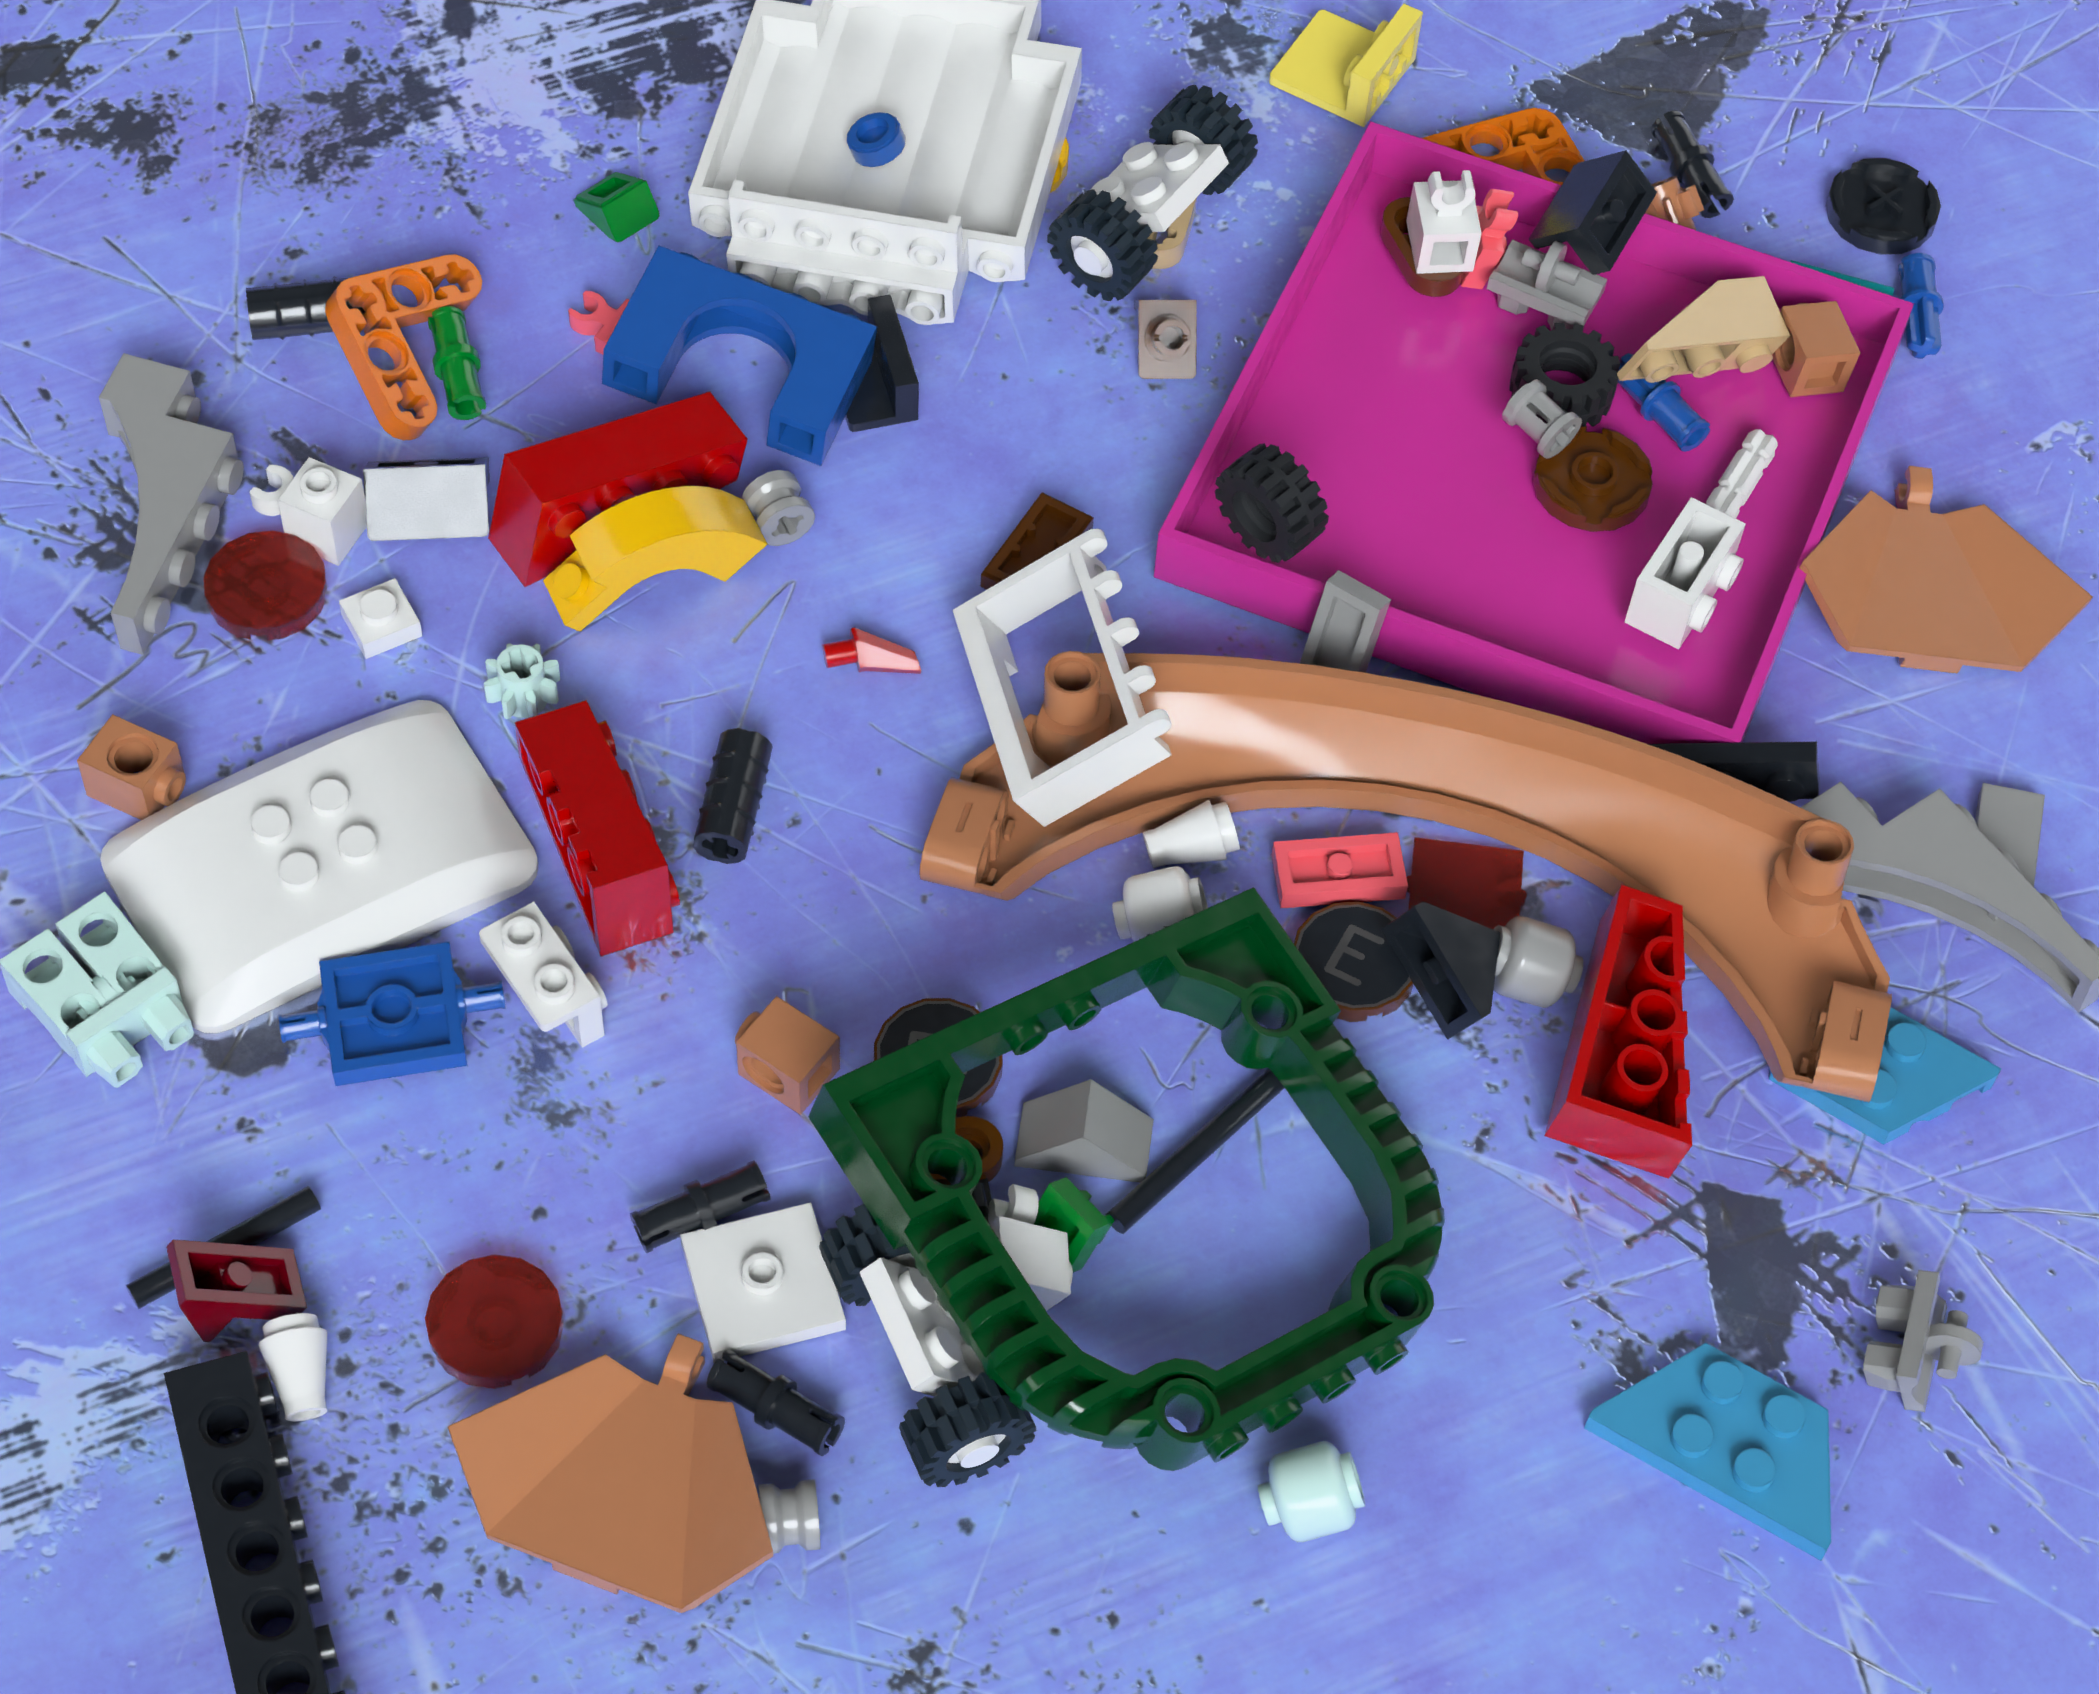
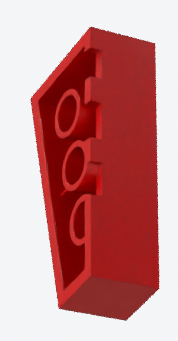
(570, 479)

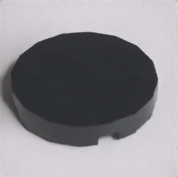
(1882, 206)

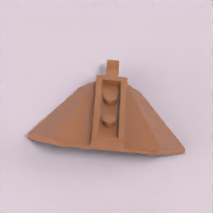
(1938, 584)
(620, 1480)

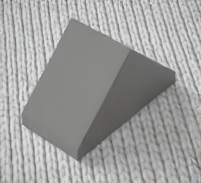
(1085, 1134)

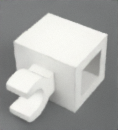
(1444, 225)
(317, 506)
(1036, 1250)

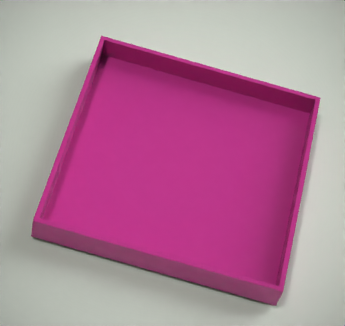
(1436, 496)

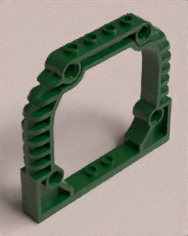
(1230, 969)

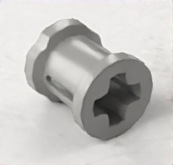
(1550, 437)

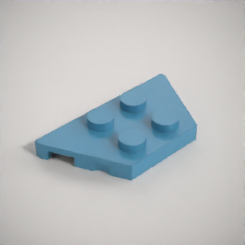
(1915, 1081)
(1732, 1441)

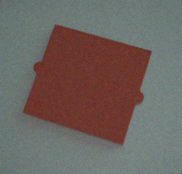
(1467, 880)

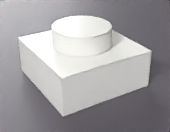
(380, 618)

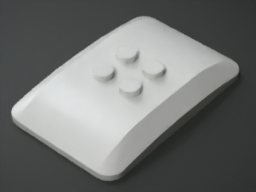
(317, 860)

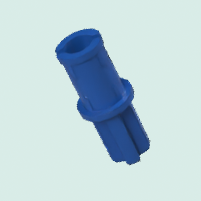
(1919, 287)
(1665, 406)

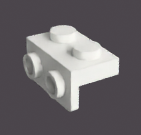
(545, 973)

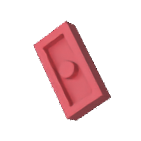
(1339, 870)

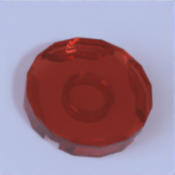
(265, 585)
(494, 1321)

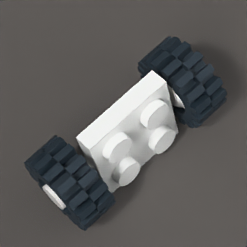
(1107, 228)
(970, 1417)

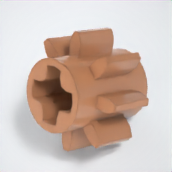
(1675, 203)

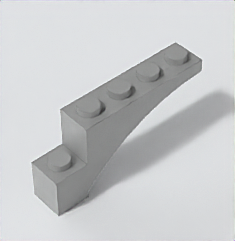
(181, 487)
(1949, 868)

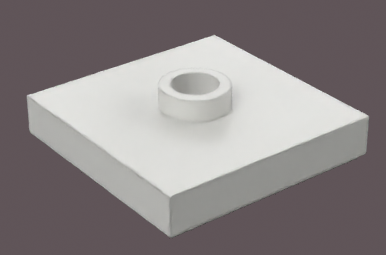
(762, 1282)

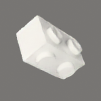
(1685, 573)

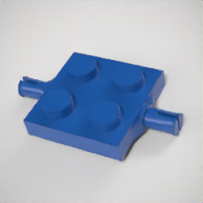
(392, 1013)

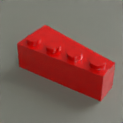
(598, 827)
(1625, 1054)

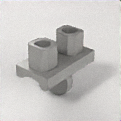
(1545, 284)
(1927, 1338)

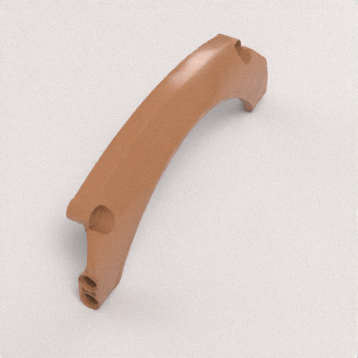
(1264, 734)

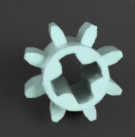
(521, 681)

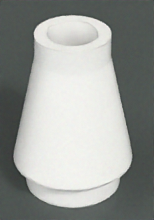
(1195, 836)
(297, 1363)

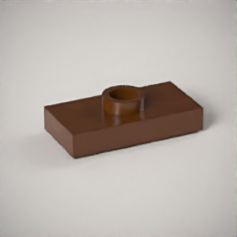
(1040, 531)

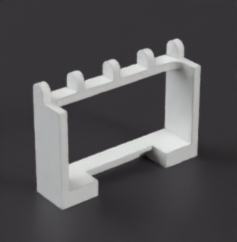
(1016, 600)

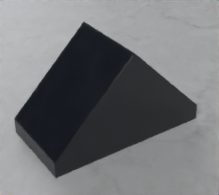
(1448, 963)

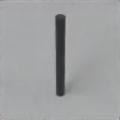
(1195, 1151)

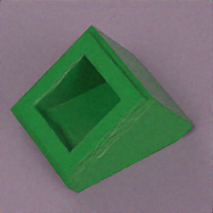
(618, 205)

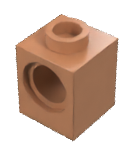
(1819, 349)
(126, 748)
(787, 1054)

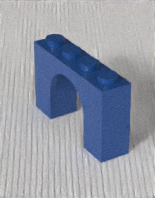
(692, 300)

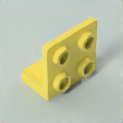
(1348, 65)

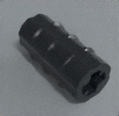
(291, 309)
(732, 796)

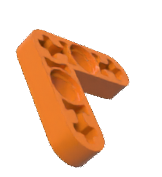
(1535, 132)
(382, 330)

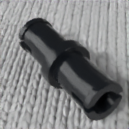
(1692, 162)
(700, 1206)
(775, 1402)

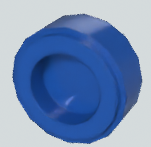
(876, 139)

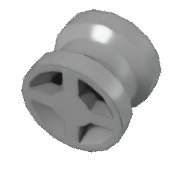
(778, 507)
(791, 1515)

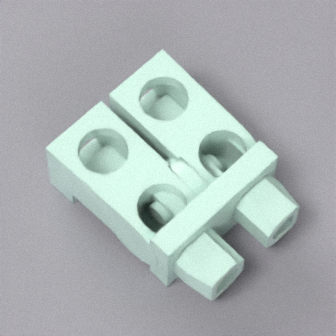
(99, 991)

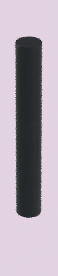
(249, 1232)

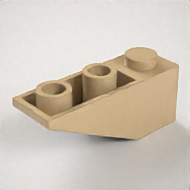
(1723, 329)

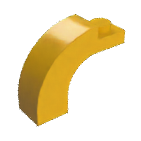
(649, 536)

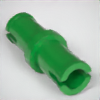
(456, 363)

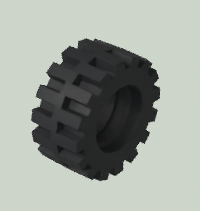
(1571, 352)
(1271, 503)

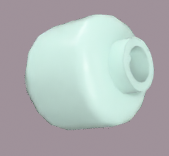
(1312, 1491)

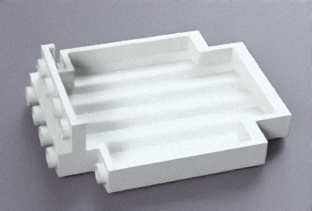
(965, 194)

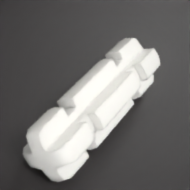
(1743, 473)

